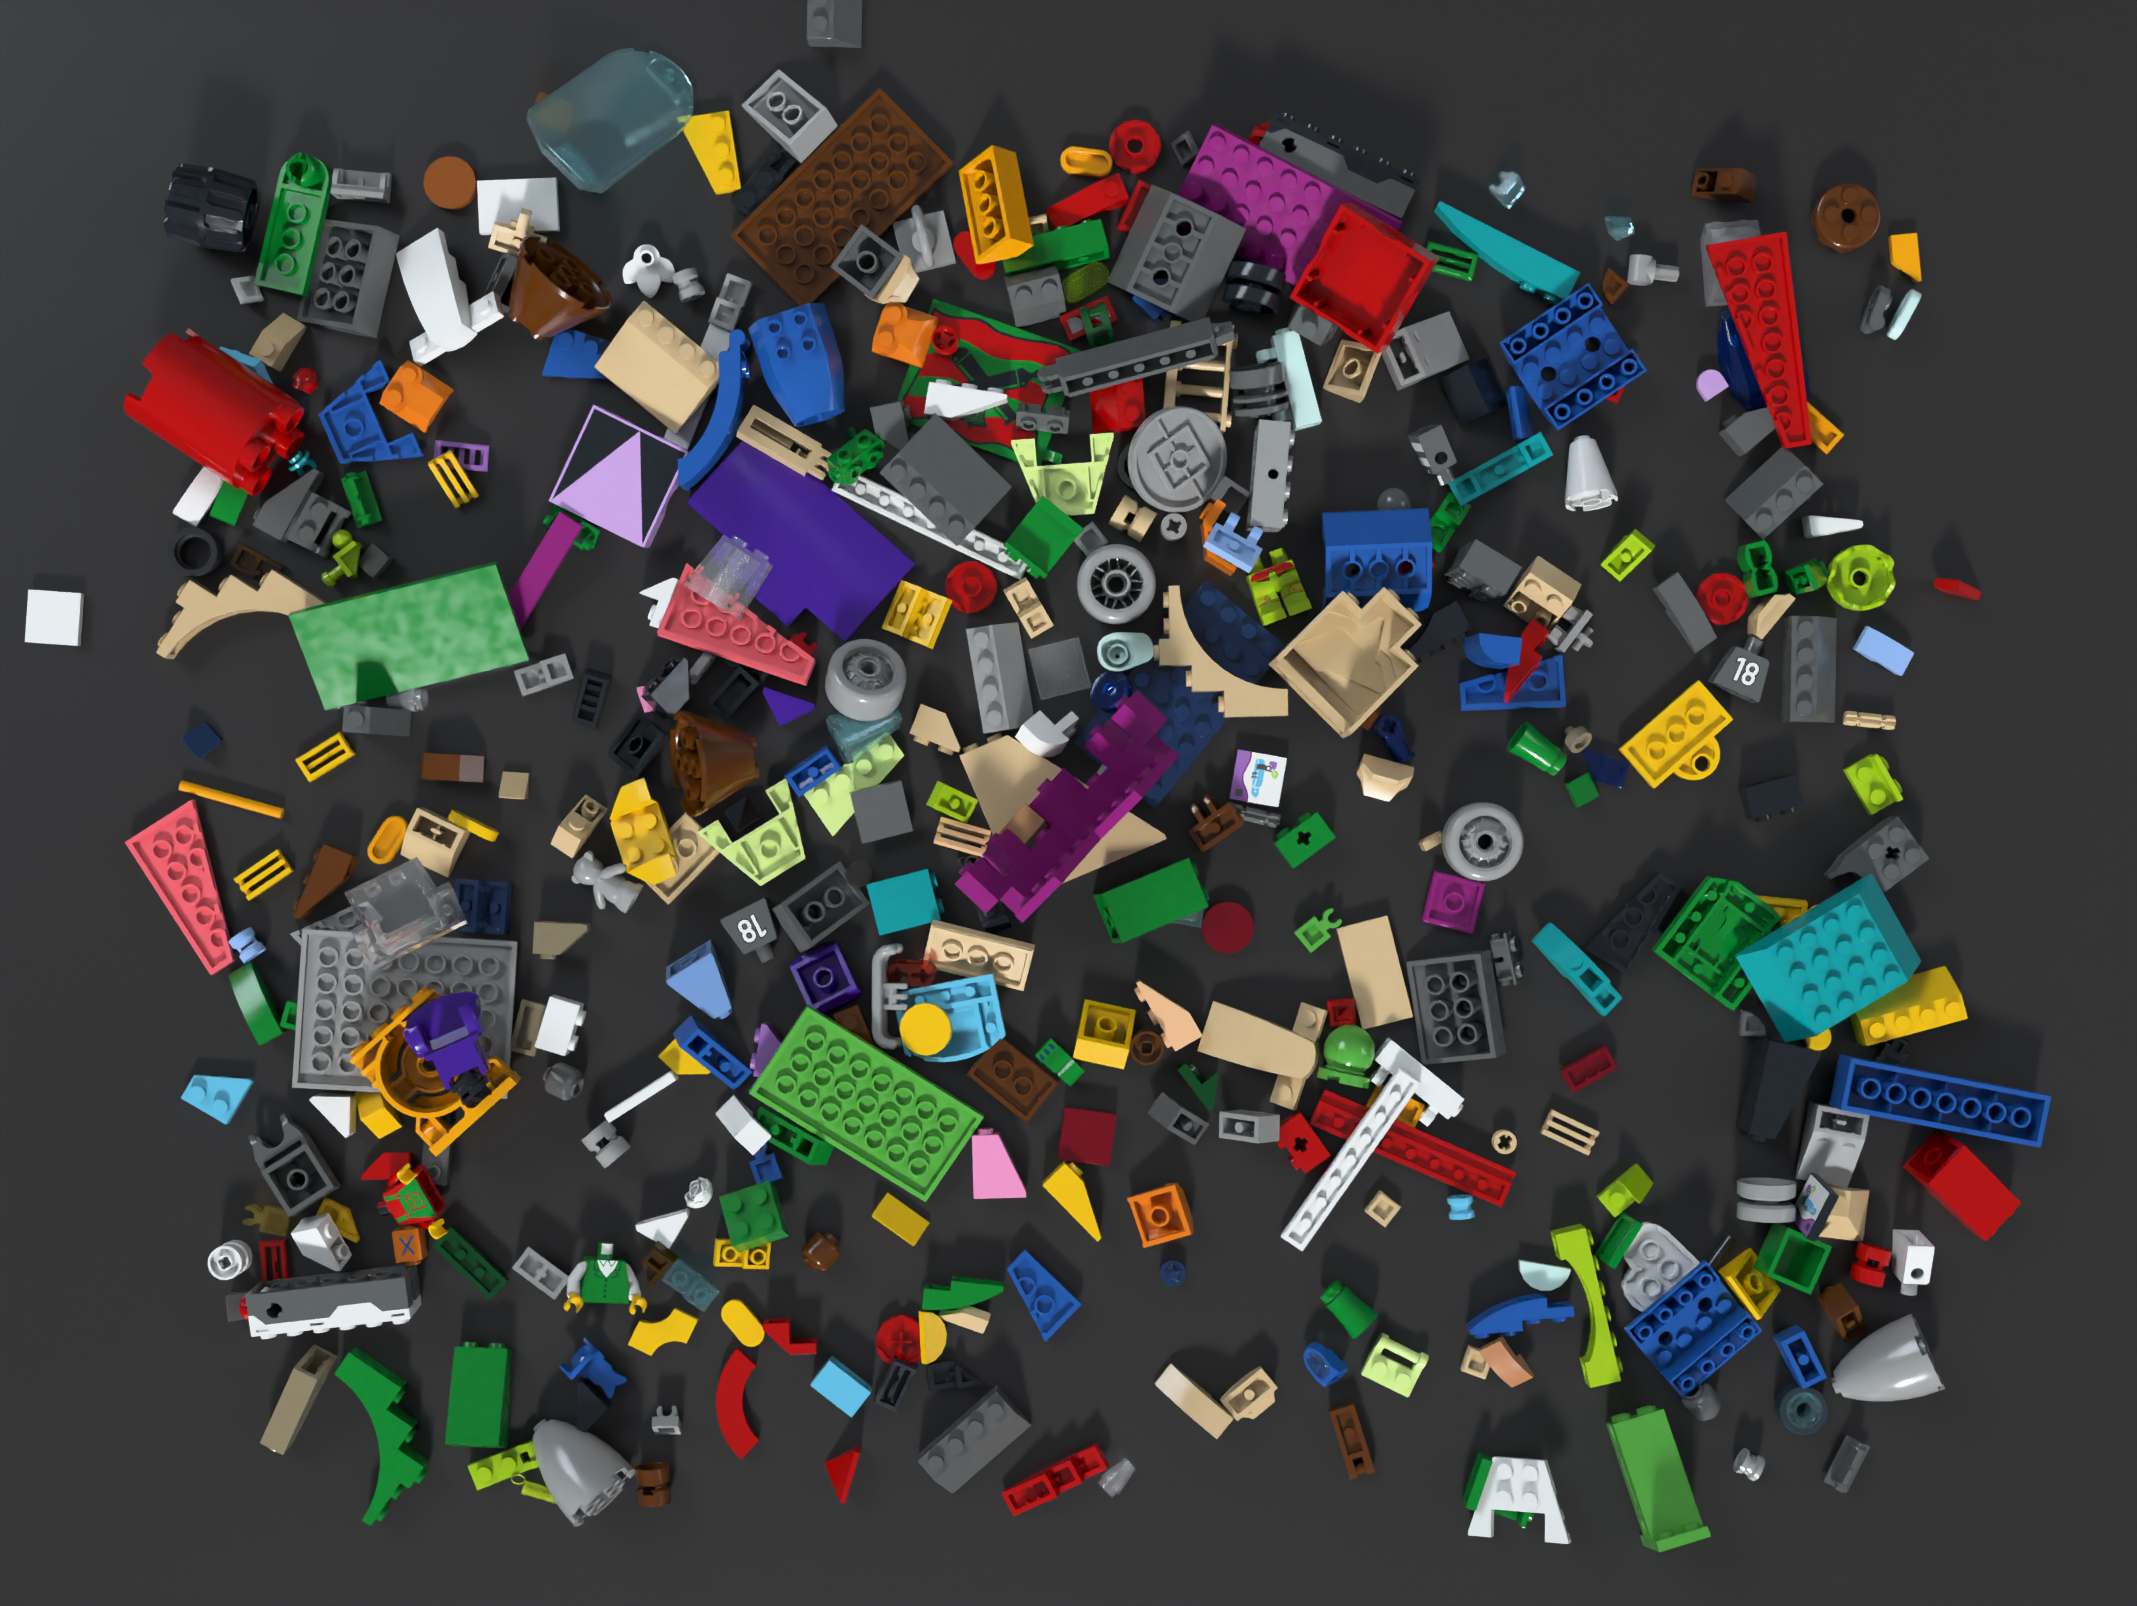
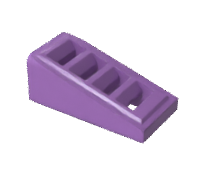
(484, 455)

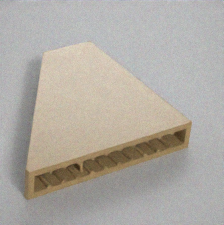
(1008, 777)

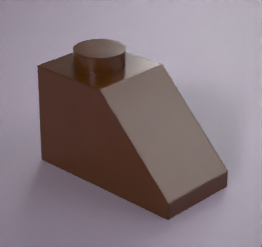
(1842, 1311)

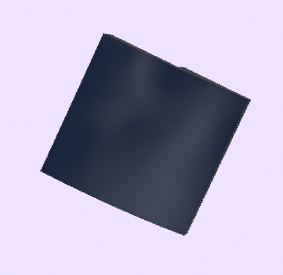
(484, 905)

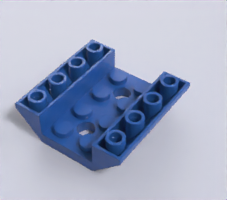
(1558, 342)
(1378, 545)
(1697, 1336)

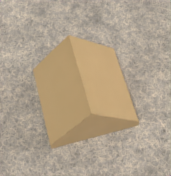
(1351, 370)

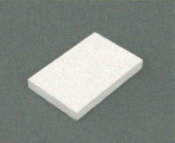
(505, 199)

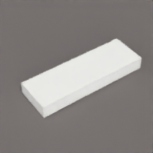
(641, 1095)

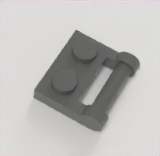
(310, 520)

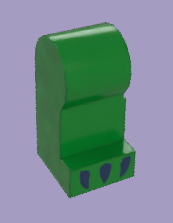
(1059, 1061)

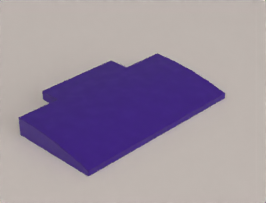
(816, 542)

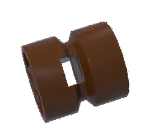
(1146, 1046)
(651, 1475)

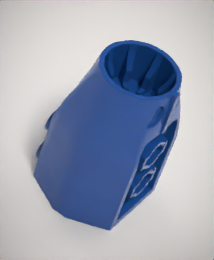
(801, 363)

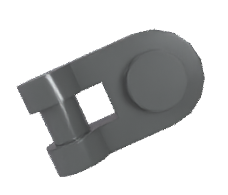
(1873, 315)

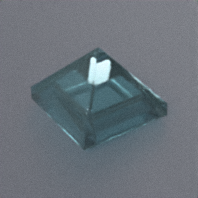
(1619, 227)

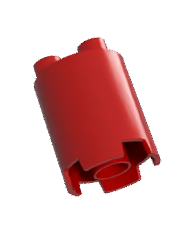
(216, 411)

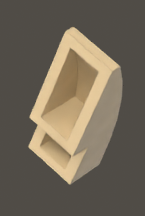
(1194, 1400)

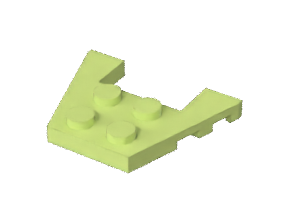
(1068, 486)
(769, 847)

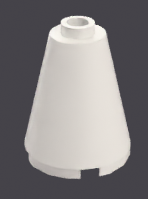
(1588, 477)

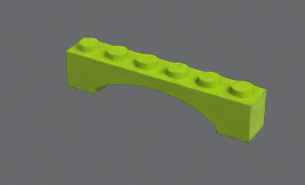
(1599, 1363)

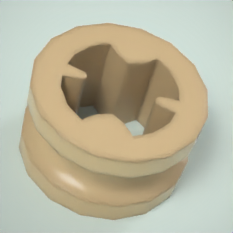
(1512, 1141)

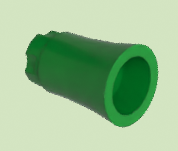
(1536, 749)
(1348, 1308)

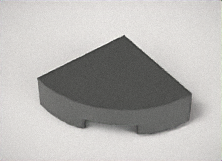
(1750, 1024)

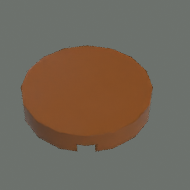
(450, 183)

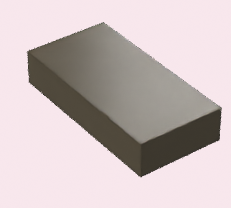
(527, 1027)

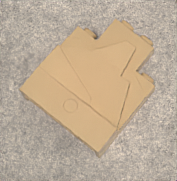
(1350, 658)

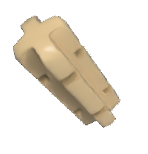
(1869, 720)

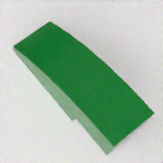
(256, 1003)
(961, 1293)

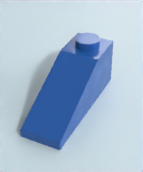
(711, 1052)

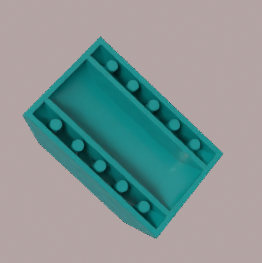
(1830, 961)

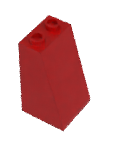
(1962, 1184)

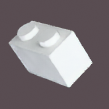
(560, 1025)

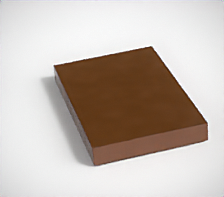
(1013, 1078)

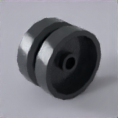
(1254, 287)

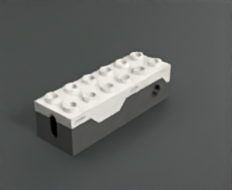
(332, 1301)

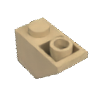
(934, 727)
(578, 826)

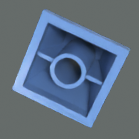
(701, 981)

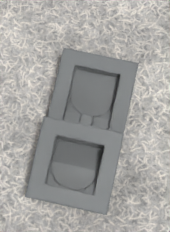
(730, 302)
(543, 675)

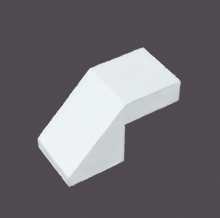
(743, 1125)

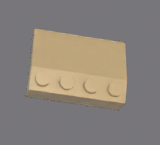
(660, 368)

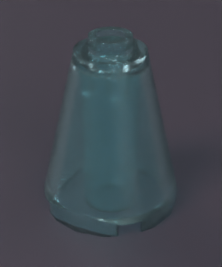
(858, 737)

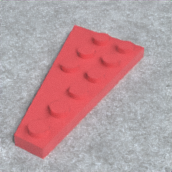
(746, 641)
(181, 872)

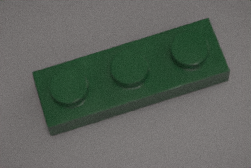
(471, 1262)

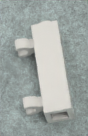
(1432, 1089)

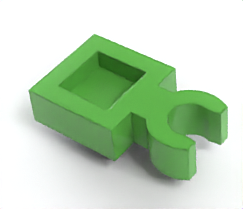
(1314, 932)

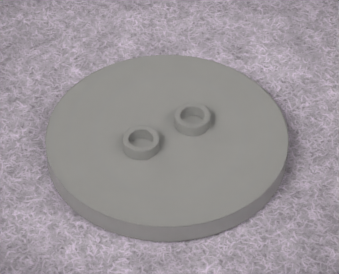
(1177, 459)

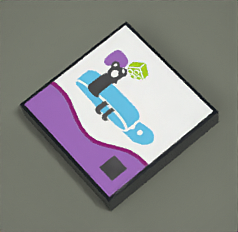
(1257, 778)
(1814, 1206)

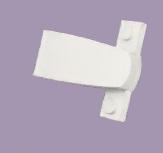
(442, 299)

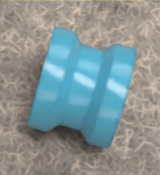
(1460, 1207)

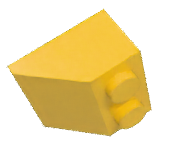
(1104, 1034)

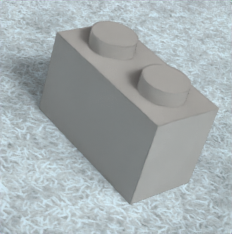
(1249, 1126)

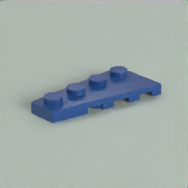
(1541, 690)

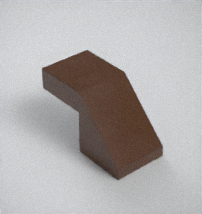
(452, 767)

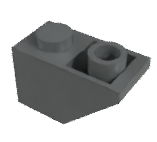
(892, 423)

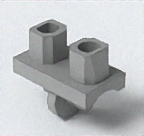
(1563, 639)

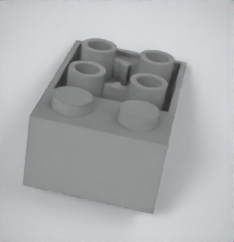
(1424, 350)
(1831, 1144)

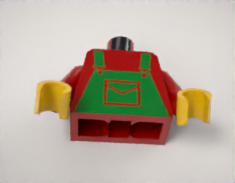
(414, 1200)

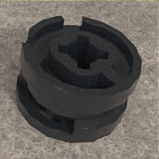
(470, 1085)

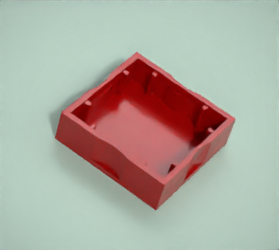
(1364, 277)

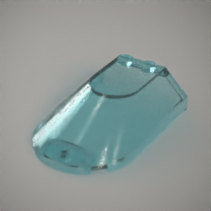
(612, 117)

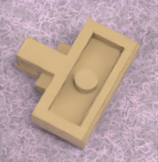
(508, 237)

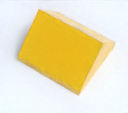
(1749, 1286)

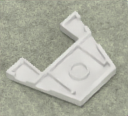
(1521, 1487)

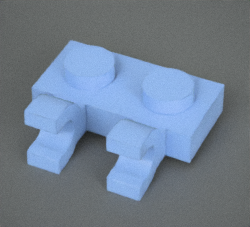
(1233, 547)

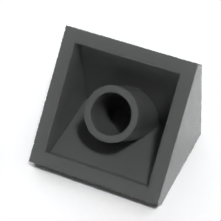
(867, 261)

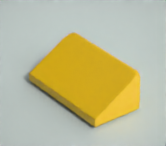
(900, 1219)

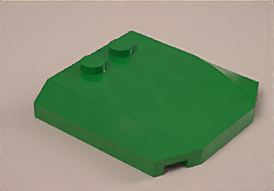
(1708, 933)

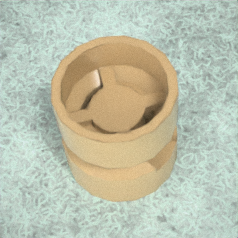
(1141, 522)

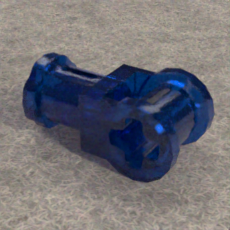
(1395, 739)

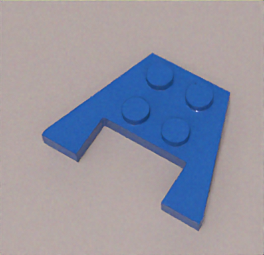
(356, 428)

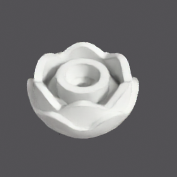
(699, 1193)

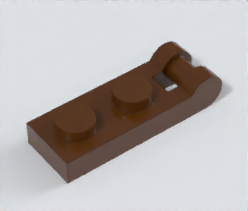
(1351, 1439)

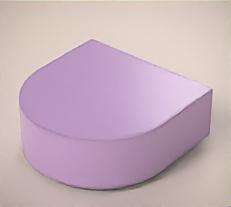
(1710, 384)

